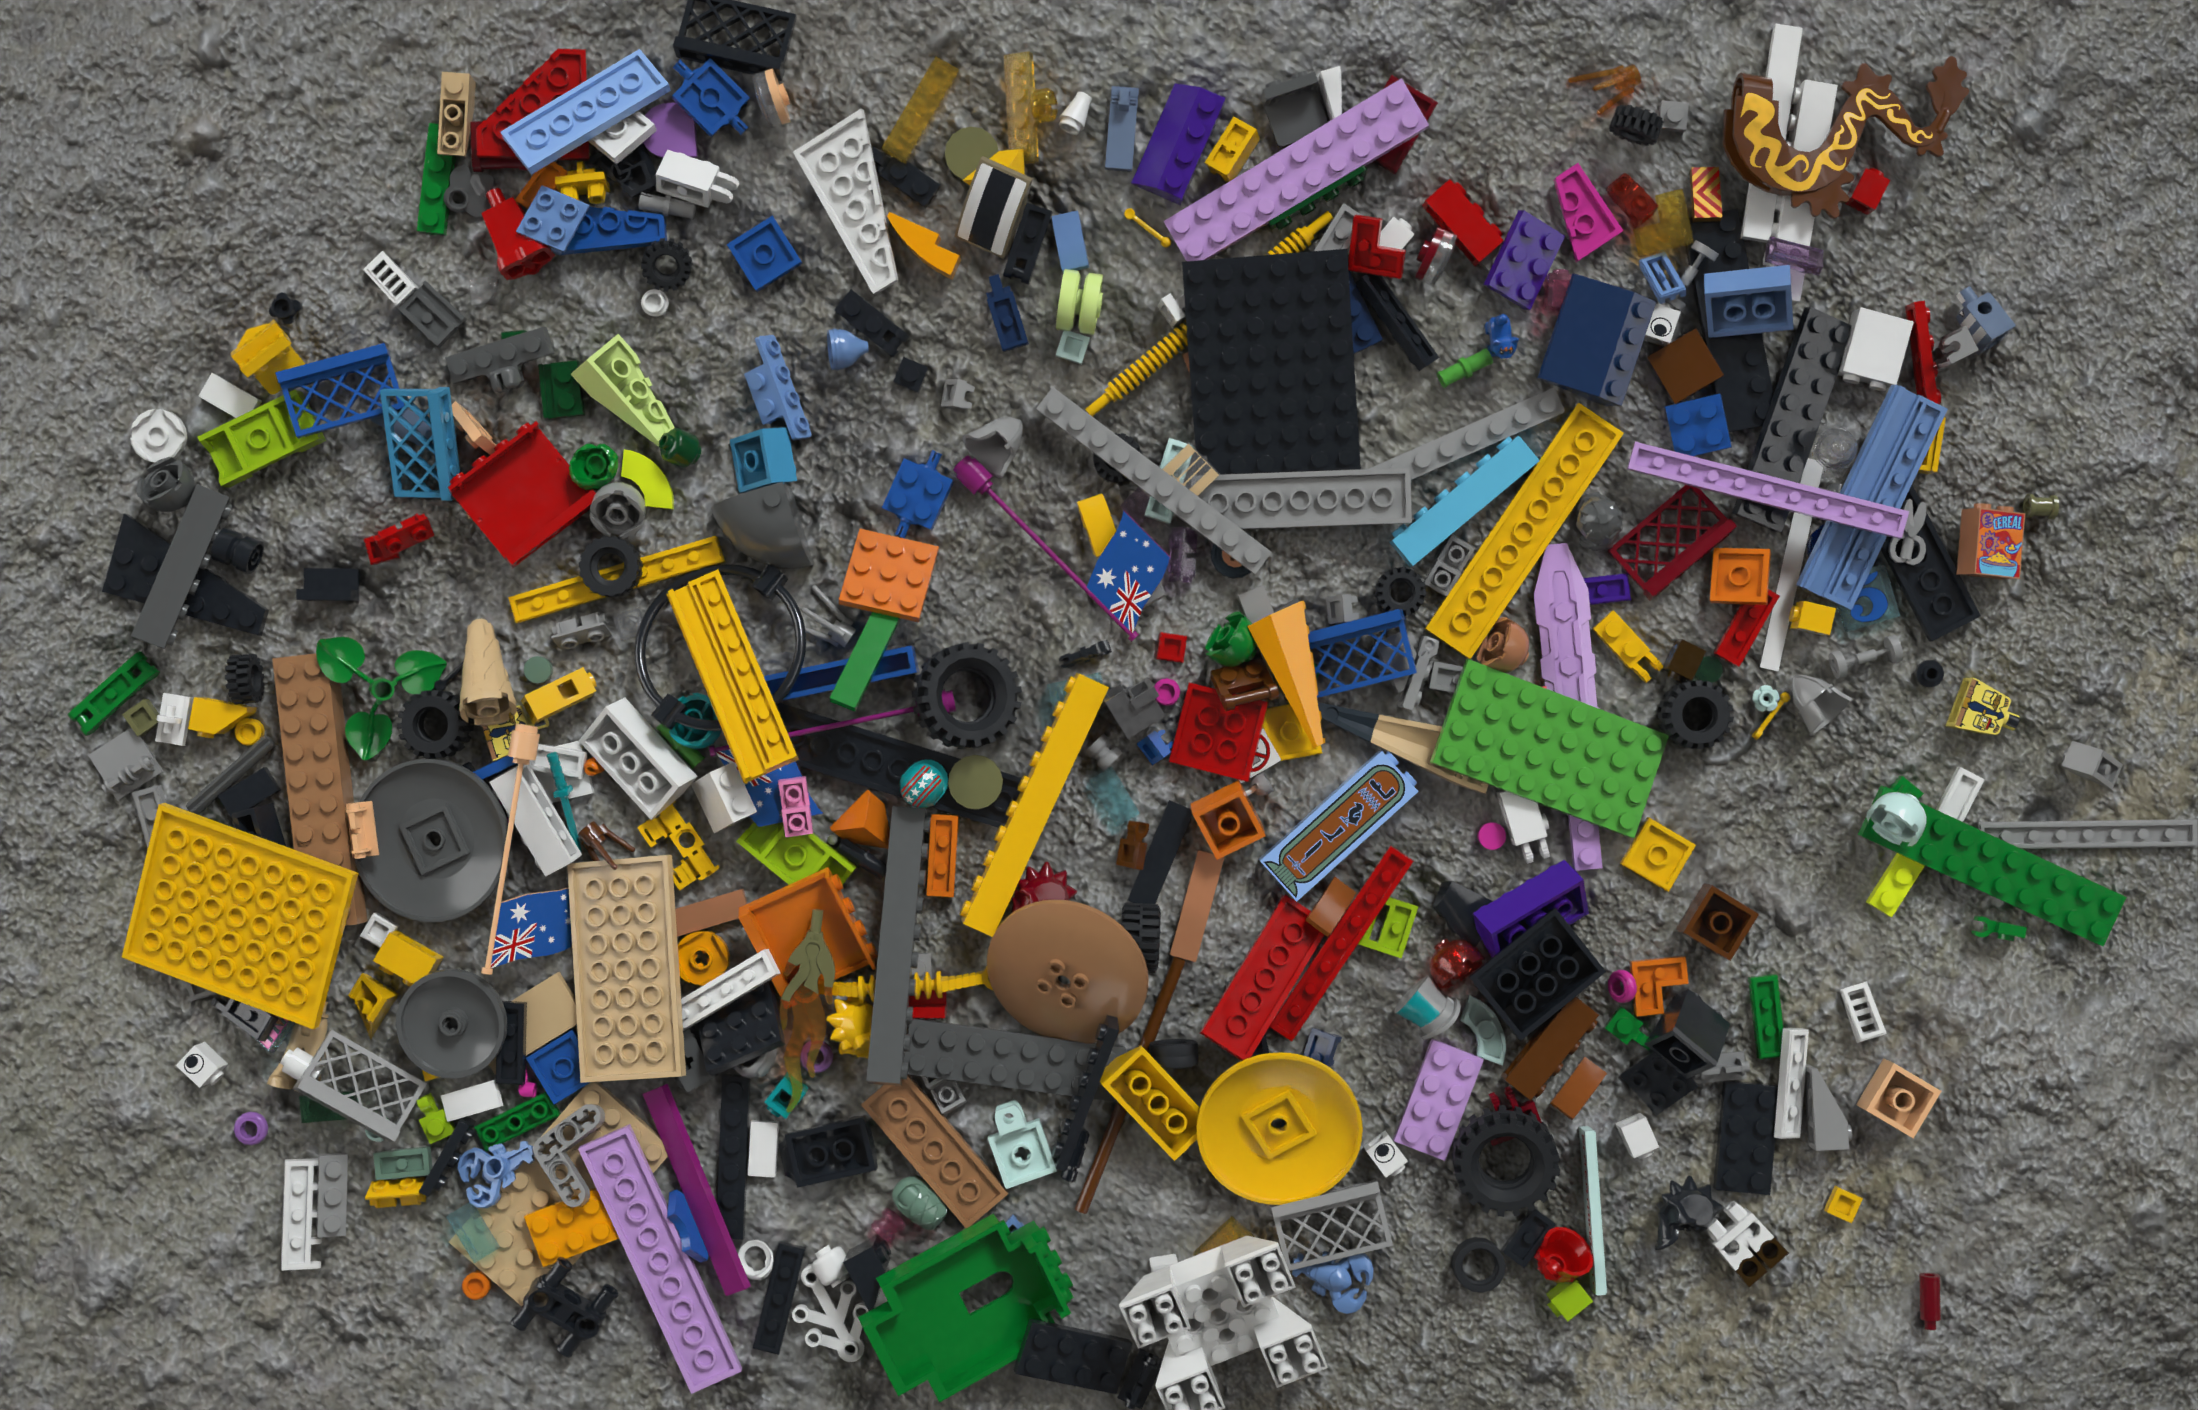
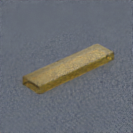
(920, 110)

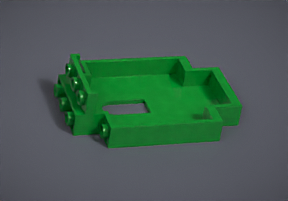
(926, 1326)

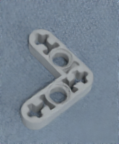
(559, 1156)

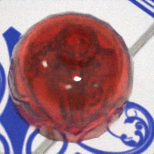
(1453, 962)

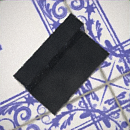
(330, 585)

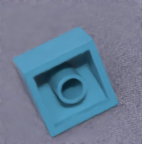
(763, 459)

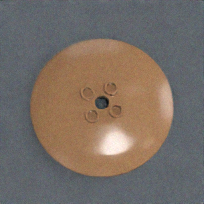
(1072, 942)

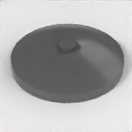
(451, 1023)

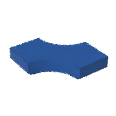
(682, 1218)

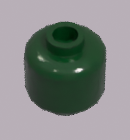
(679, 448)

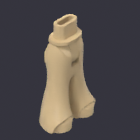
(305, 1039)

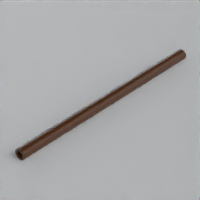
(1119, 1113)

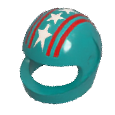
(923, 783)

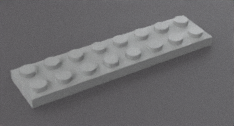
(1313, 498)

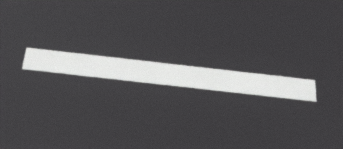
(1789, 575)

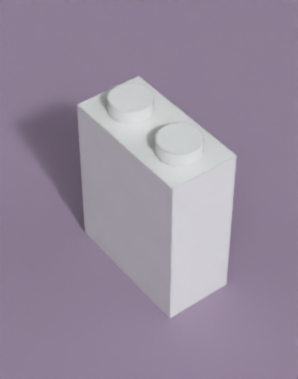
(1875, 349)
(723, 797)

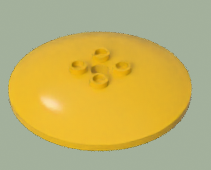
(1284, 1162)

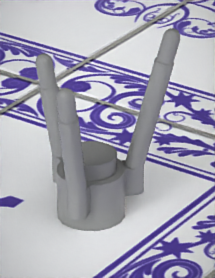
(840, 631)

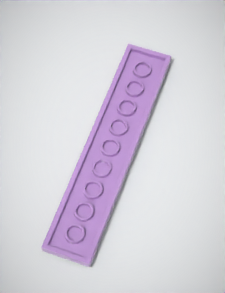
(1297, 173)
(658, 1260)

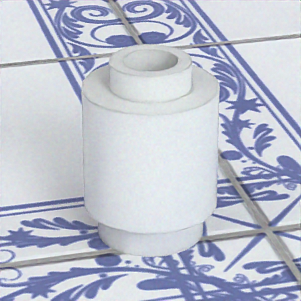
(297, 1061)

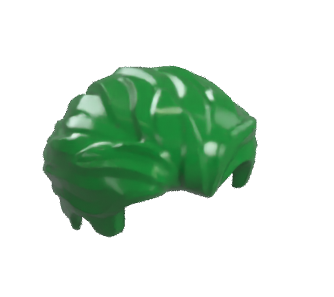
(593, 466)

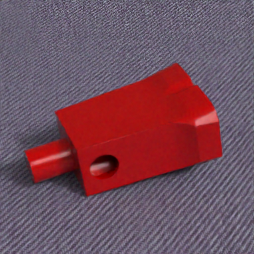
(515, 252)

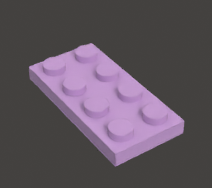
(1438, 1099)

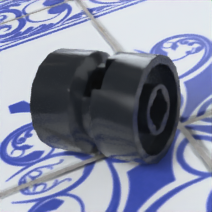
(233, 549)

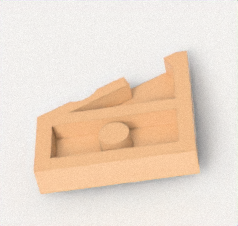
(476, 434)

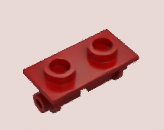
(413, 531)

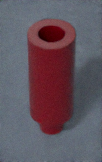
(1930, 1299)

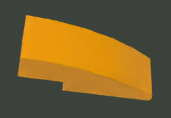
(925, 245)

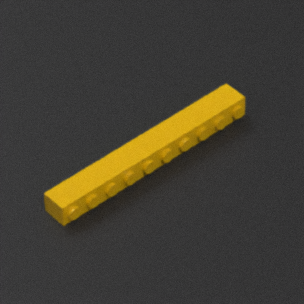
(1034, 804)

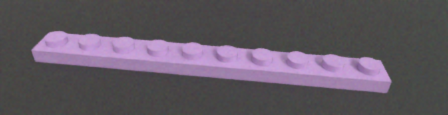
(1768, 490)

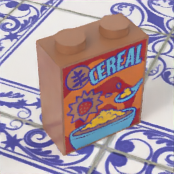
(1991, 542)

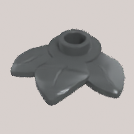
(472, 189)

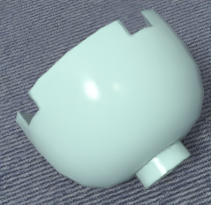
(1898, 818)

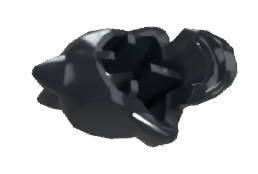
(1684, 1209)

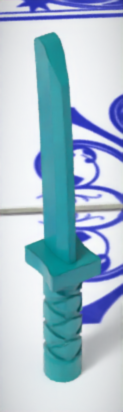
(563, 791)

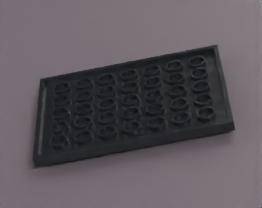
(1272, 362)

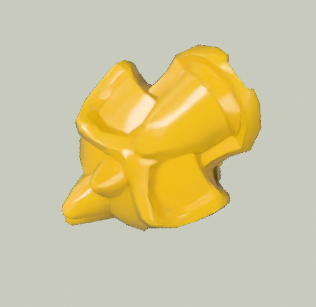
(852, 1026)

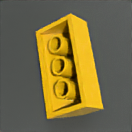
(1153, 1100)

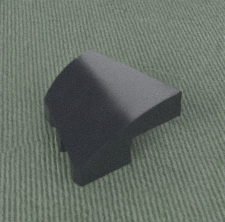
(633, 173)
(1457, 907)

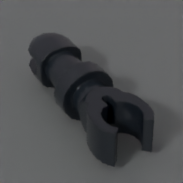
(1098, 649)

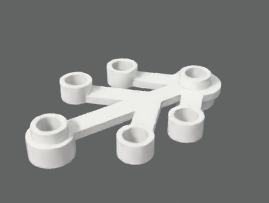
(833, 1319)

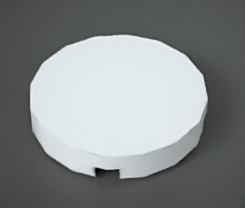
(158, 435)

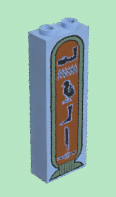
(1339, 824)

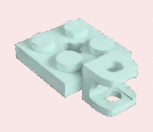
(1017, 1133)

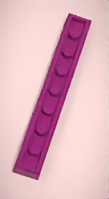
(696, 1190)

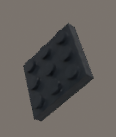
(741, 1030)

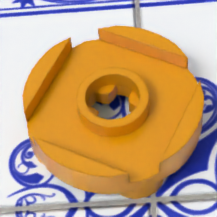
(707, 943)

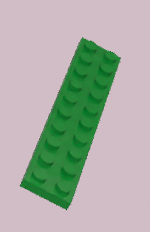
(2008, 874)

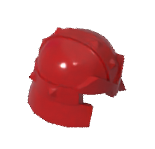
(1563, 1255)

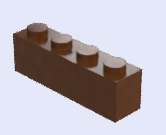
(1549, 1047)

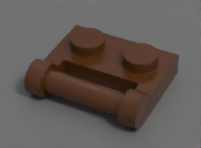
(1243, 678)

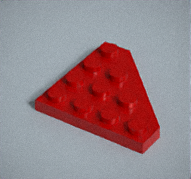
(554, 78)

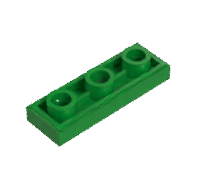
(530, 1113)

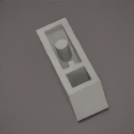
(1825, 1120)

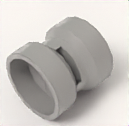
(1103, 752)

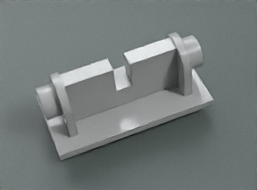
(569, 635)
(1729, 1067)

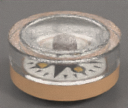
(771, 98)

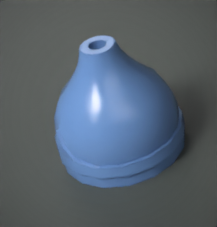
(844, 348)

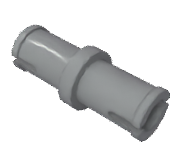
(667, 206)

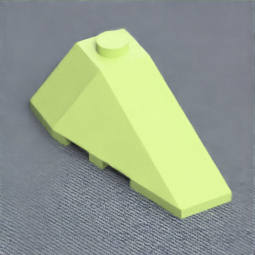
(620, 386)

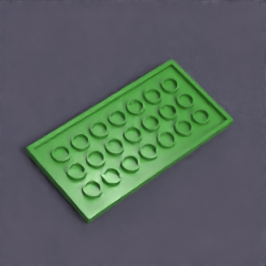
(1549, 748)

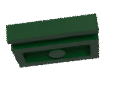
(560, 391)

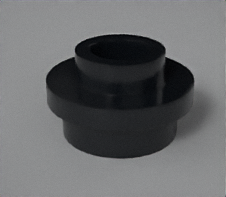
(1921, 673)

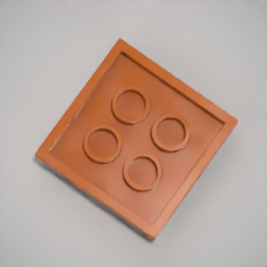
(888, 575)

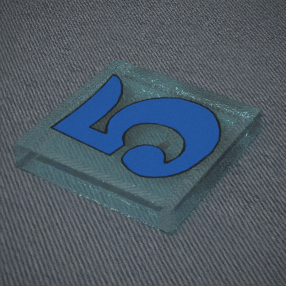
(1874, 602)

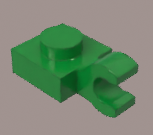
(2005, 930)
(1626, 1027)

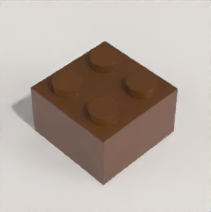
(1717, 921)

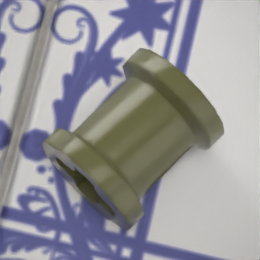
(2041, 506)

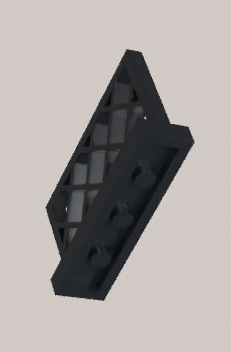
(725, 55)

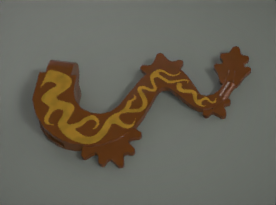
(1816, 177)

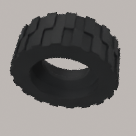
(589, 566)

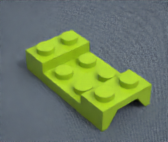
(258, 439)
(793, 856)

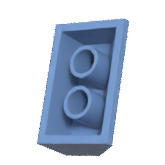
(1748, 301)

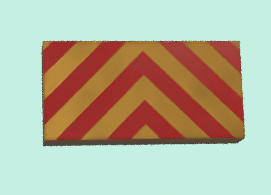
(1705, 194)

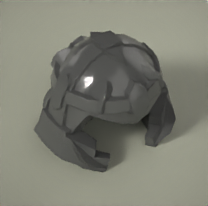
(1598, 521)

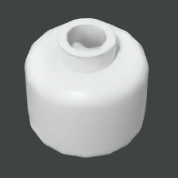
(830, 1266)

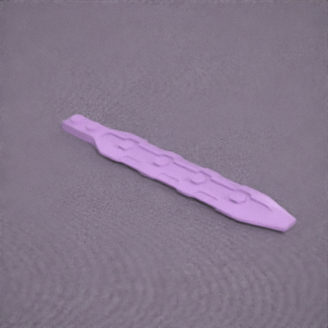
(1568, 662)

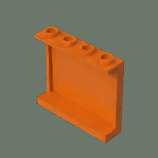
(785, 916)

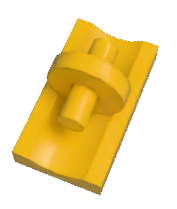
(584, 182)

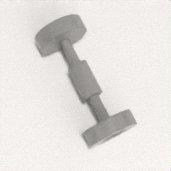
(1691, 271)
(1892, 649)

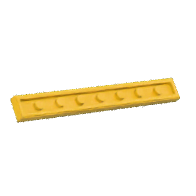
(655, 569)

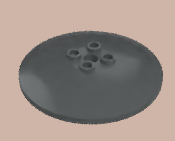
(410, 871)

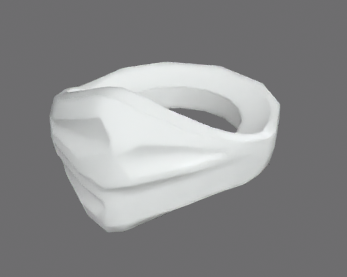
(760, 1274)

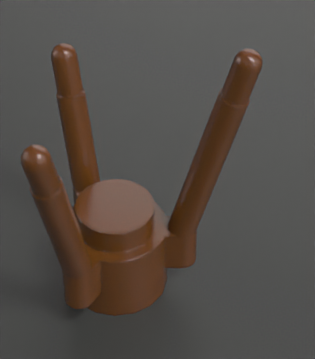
(593, 838)

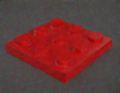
(1218, 738)

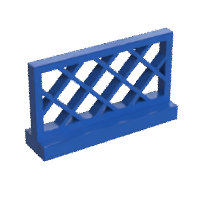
(331, 368)
(1359, 628)

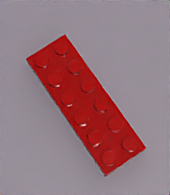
(1263, 980)

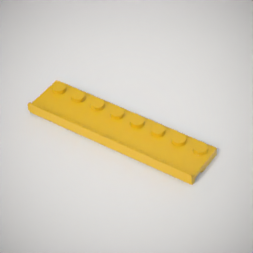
(732, 676)

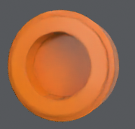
(476, 1285)

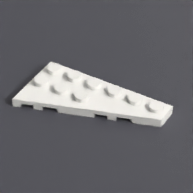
(847, 184)

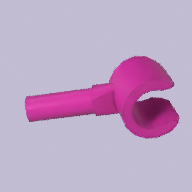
(528, 1089)

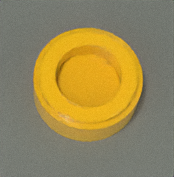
(249, 731)

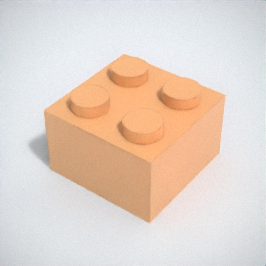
(1898, 1098)

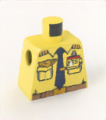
(1981, 709)
(499, 735)

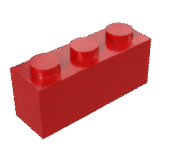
(1459, 216)

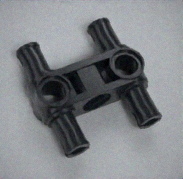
(564, 1307)

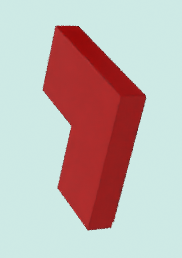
(1367, 255)

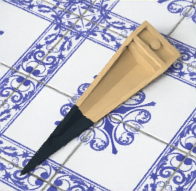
(1401, 737)

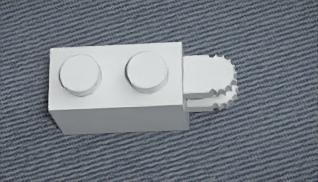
(693, 180)
(1524, 823)

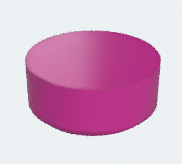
(1168, 691)
(1491, 835)

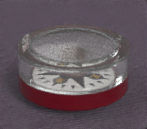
(1435, 256)

